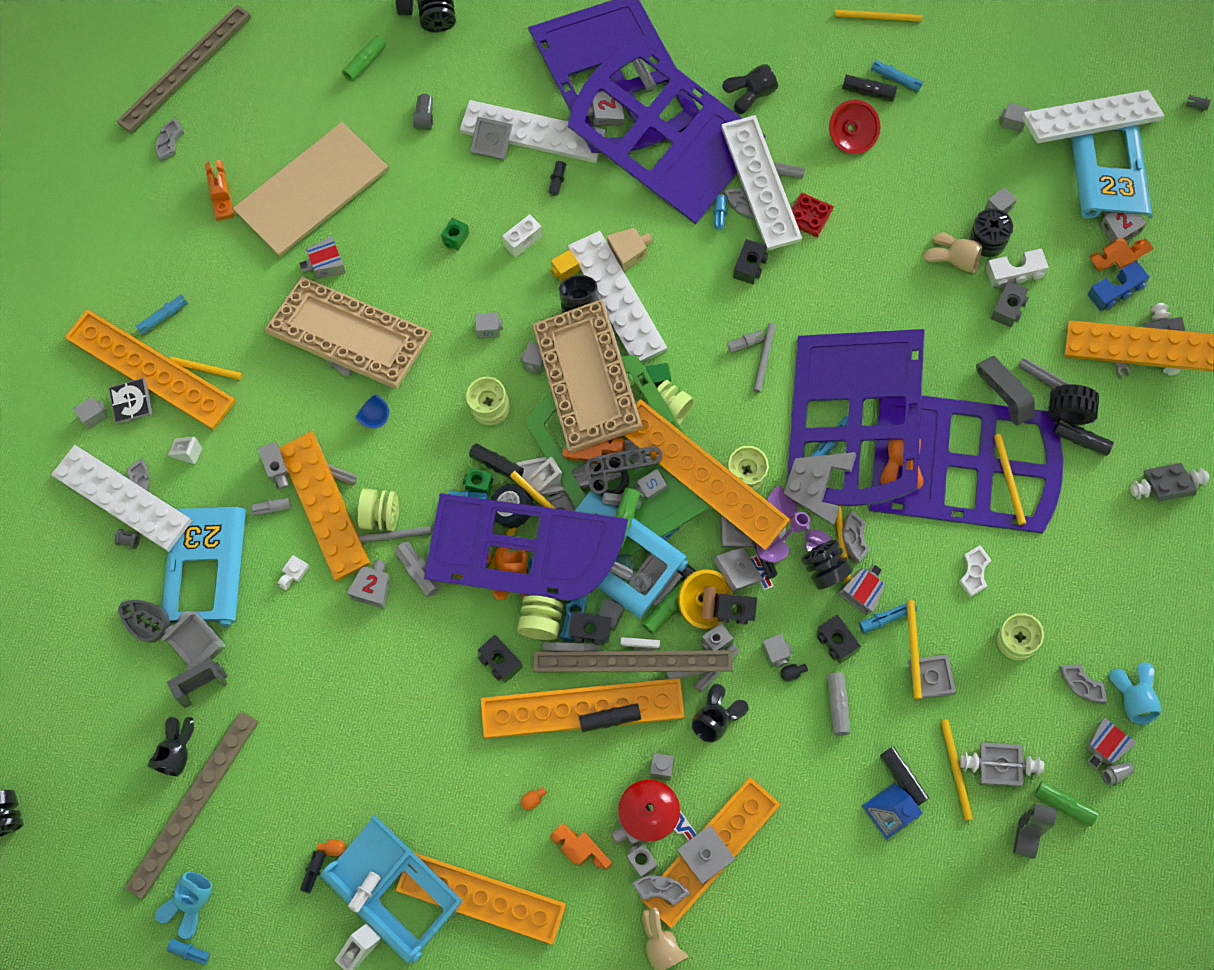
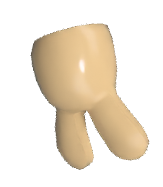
(961, 252)
(662, 945)

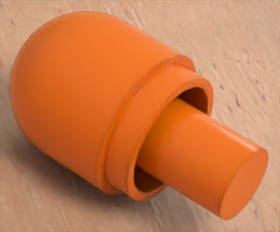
(532, 799)
(332, 847)

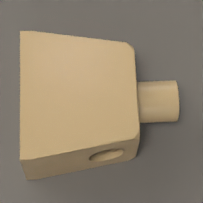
(629, 247)

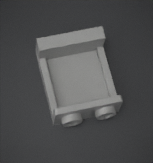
(193, 639)

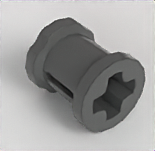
(127, 538)

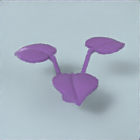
(778, 549)

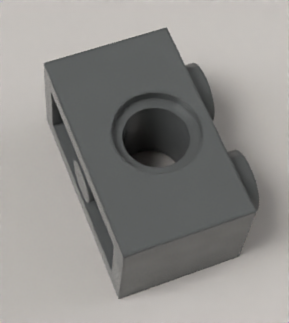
(1011, 294)

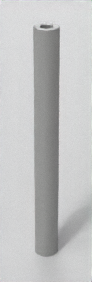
(764, 358)
(395, 534)

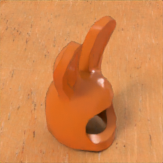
(895, 453)
(510, 562)

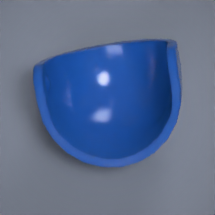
(373, 412)

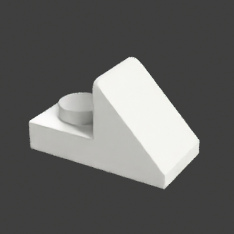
(545, 475)

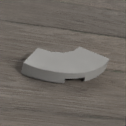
(167, 139)
(738, 201)
(139, 474)
(853, 537)
(553, 646)
(1082, 685)
(660, 887)

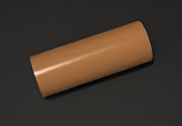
(708, 602)

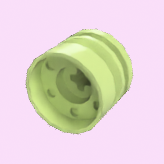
(486, 392)
(678, 405)
(749, 459)
(382, 509)
(540, 618)
(1028, 630)

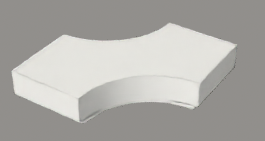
(974, 581)

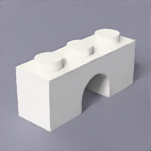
(1033, 267)

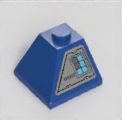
(892, 810)

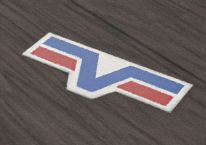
(766, 583)
(684, 827)

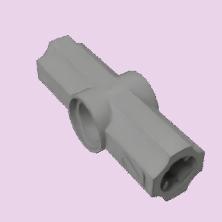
(416, 567)

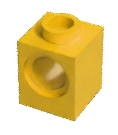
(564, 266)

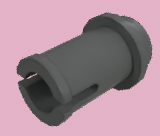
(1200, 103)

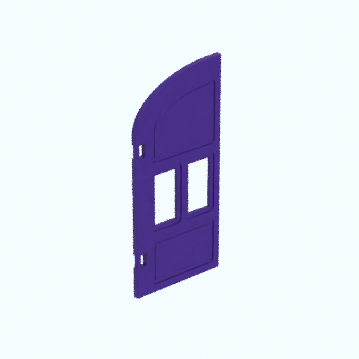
(569, 554)

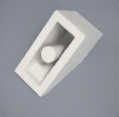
(357, 948)

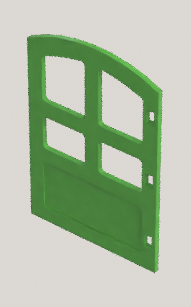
(659, 514)

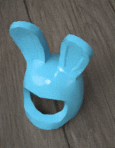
(1138, 698)
(188, 896)

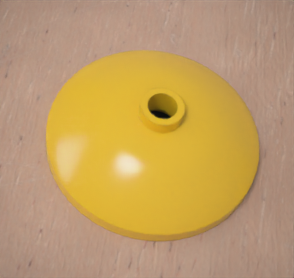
(693, 587)

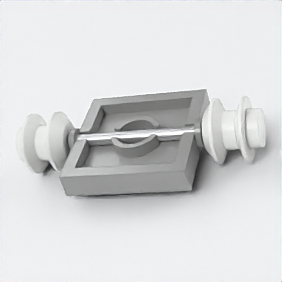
(1001, 764)

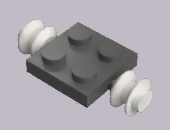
(1161, 321)
(1169, 482)

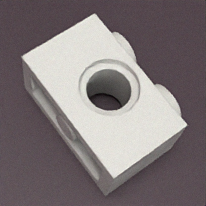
(522, 236)

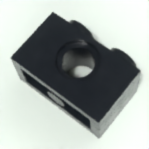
(750, 252)
(745, 608)
(580, 620)
(836, 628)
(493, 648)

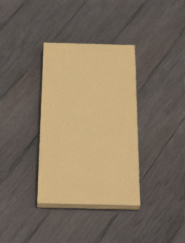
(310, 189)
(348, 332)
(587, 376)

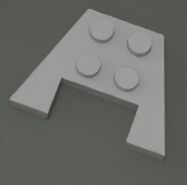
(810, 479)

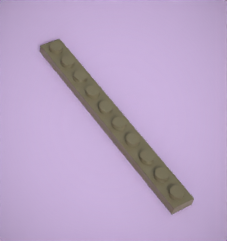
(183, 69)
(634, 661)
(191, 805)

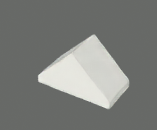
(186, 449)

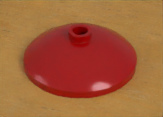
(864, 125)
(644, 824)

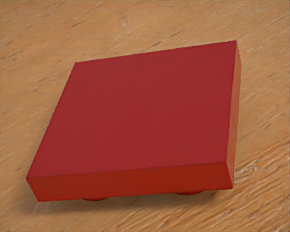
(811, 214)

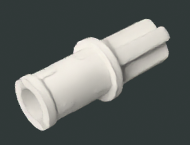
(364, 892)

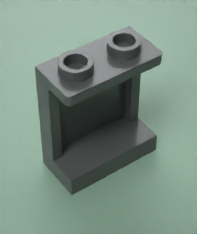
(194, 679)

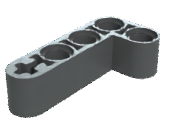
(1008, 388)
(624, 466)
(1031, 827)

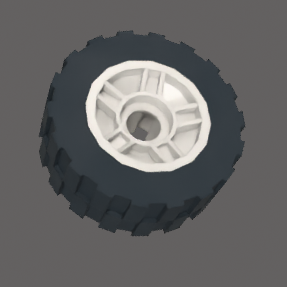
(513, 494)

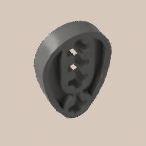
(140, 629)

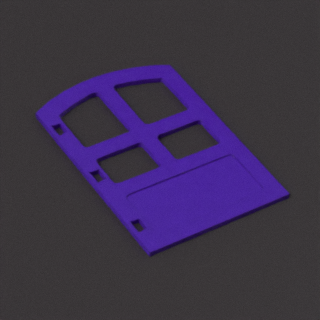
(592, 36)
(696, 163)
(855, 370)
(936, 458)

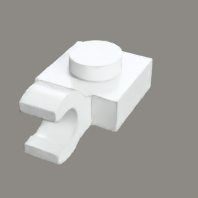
(293, 570)

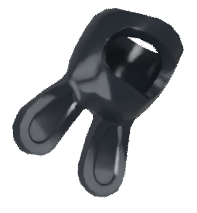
(758, 82)
(713, 720)
(172, 753)

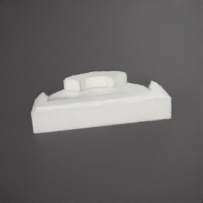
(640, 644)

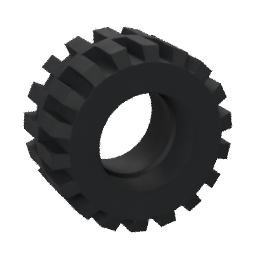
(1074, 404)

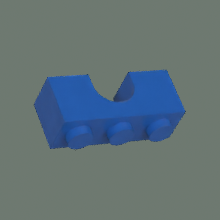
(1107, 295)

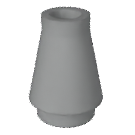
(1116, 773)

